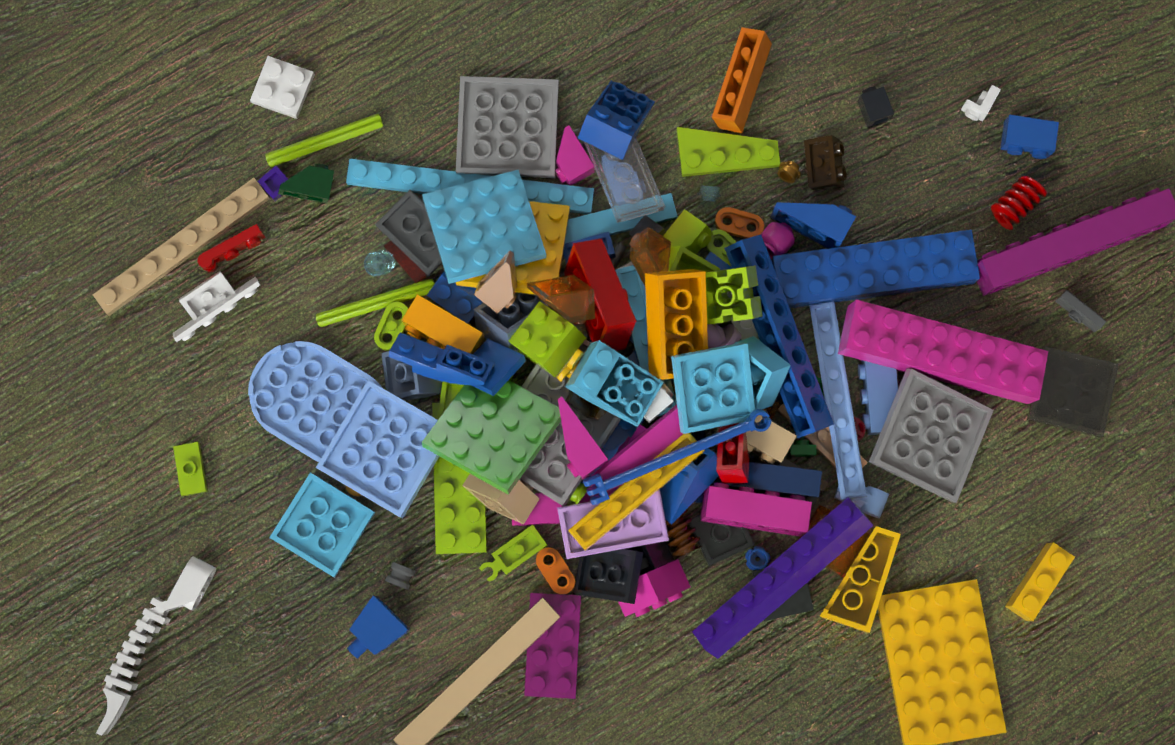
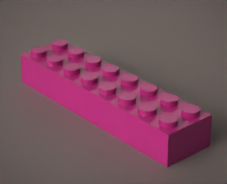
(943, 352)

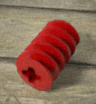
(1016, 200)

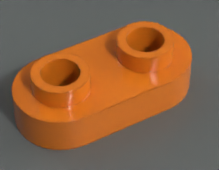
(740, 220)
(555, 570)

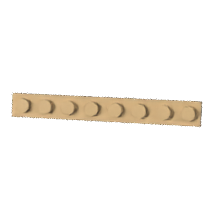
(181, 246)

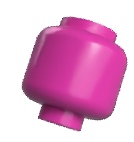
(778, 238)

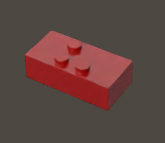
(613, 313)

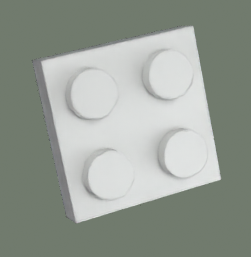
(282, 87)

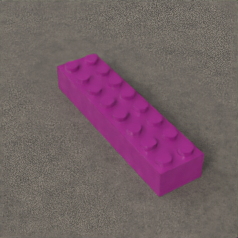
(1075, 242)

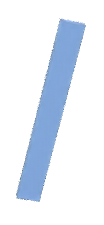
(838, 401)

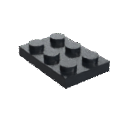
(609, 575)

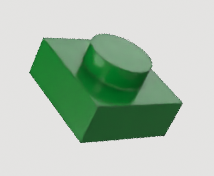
(802, 449)

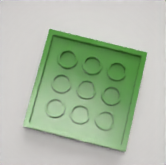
(493, 434)

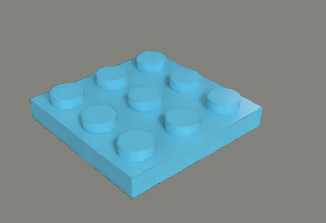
(713, 387)
(322, 525)

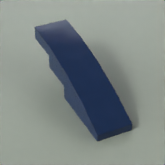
(781, 479)

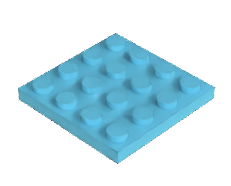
(481, 224)

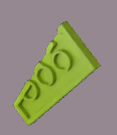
(716, 152)

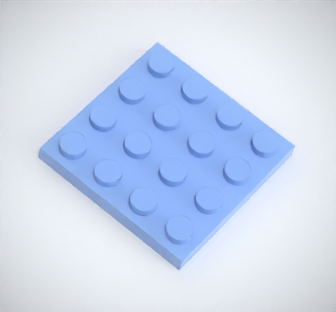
(381, 449)

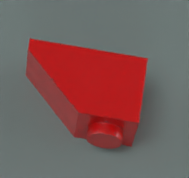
(733, 458)

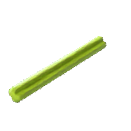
(324, 140)
(373, 303)

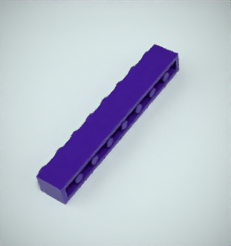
(782, 578)

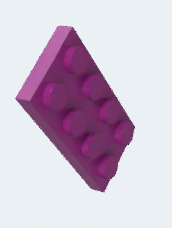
(554, 655)

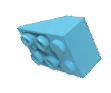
(614, 383)

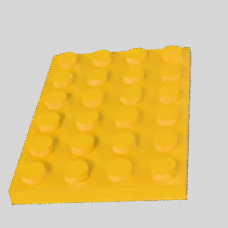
(941, 664)

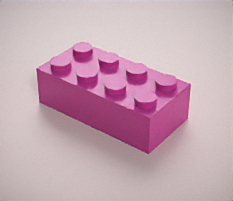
(756, 511)

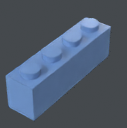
(878, 394)

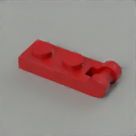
(230, 248)

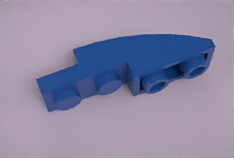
(439, 364)

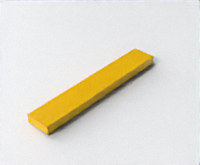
(629, 497)

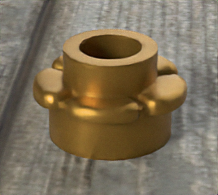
(789, 171)

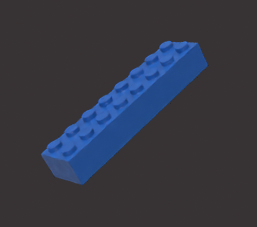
(877, 269)

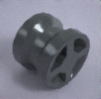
(400, 575)

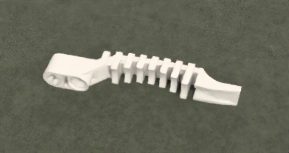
(187, 593)

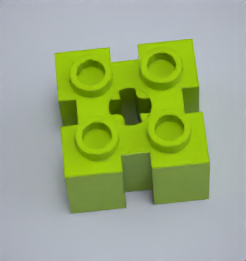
(741, 304)

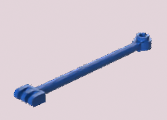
(601, 486)

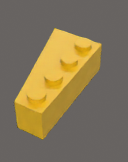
(861, 588)

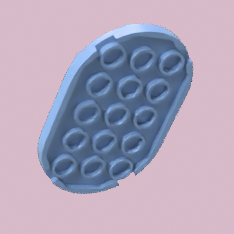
(304, 394)

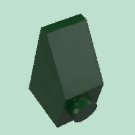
(309, 184)

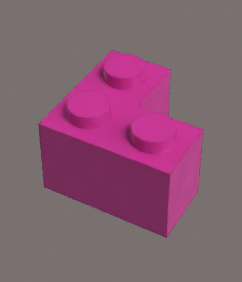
(655, 587)

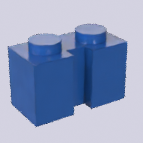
(1030, 136)

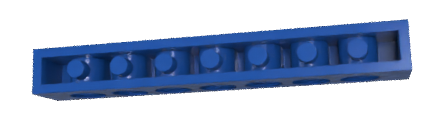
(779, 332)

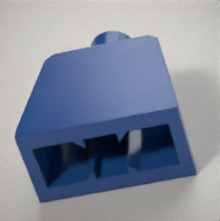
(375, 629)

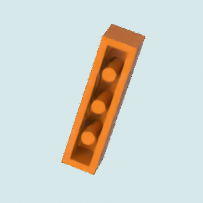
(741, 80)

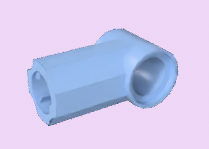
(872, 504)

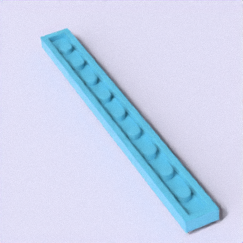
(427, 180)

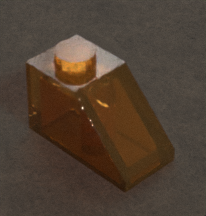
(649, 252)

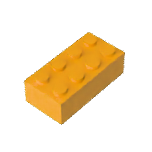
(674, 317)

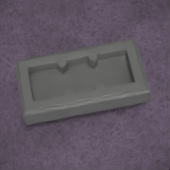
(1080, 311)

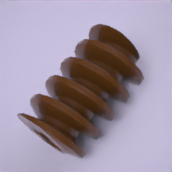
(682, 536)

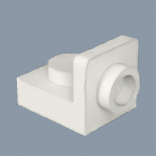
(980, 109)

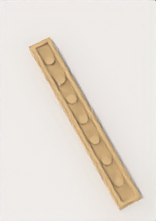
(479, 675)

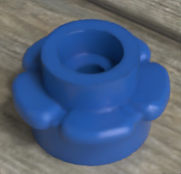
(759, 552)

